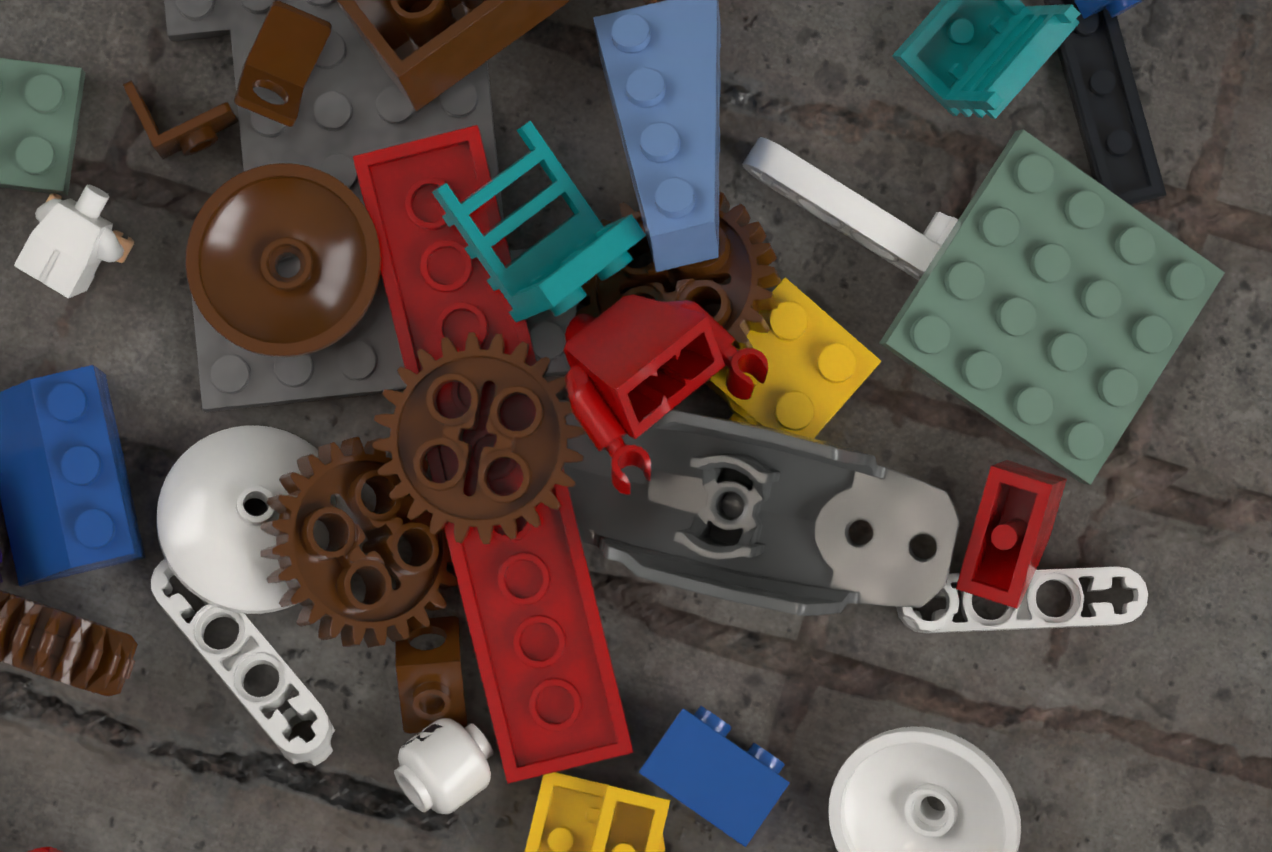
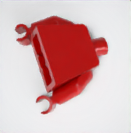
(640, 365)

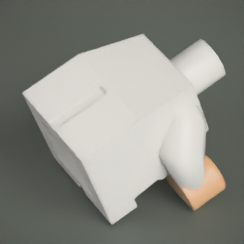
(72, 242)

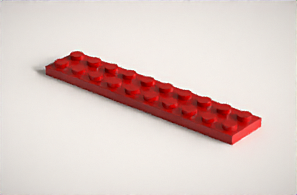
(522, 596)

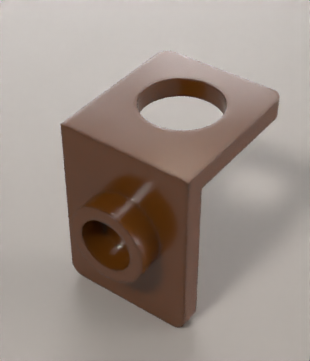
(282, 61)
(189, 136)
(431, 679)

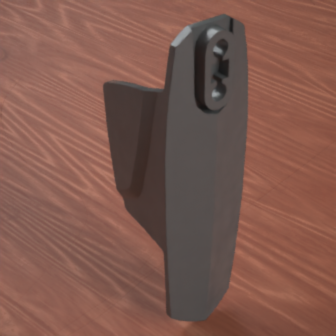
(763, 517)

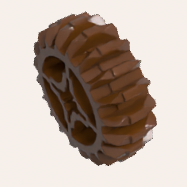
(64, 646)

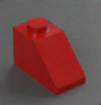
(1010, 532)

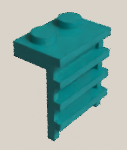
(983, 51)
(560, 262)

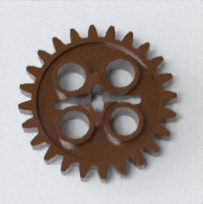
(740, 257)
(421, 427)
(323, 577)

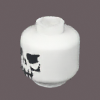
(444, 766)

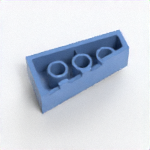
(666, 104)

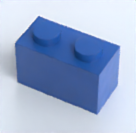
(715, 775)

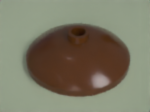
(255, 225)

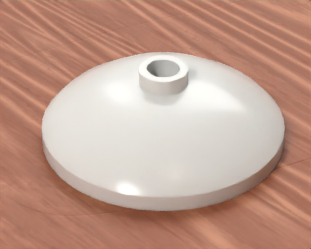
(203, 520)
(884, 791)

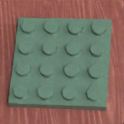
(1052, 307)

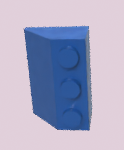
(65, 478)

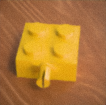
(810, 367)
(595, 818)

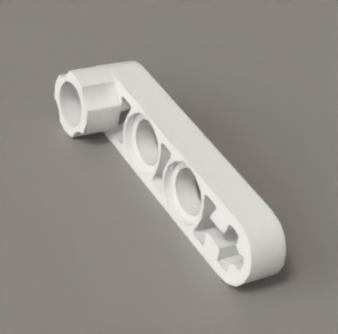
(847, 209)
(1028, 614)
(235, 662)

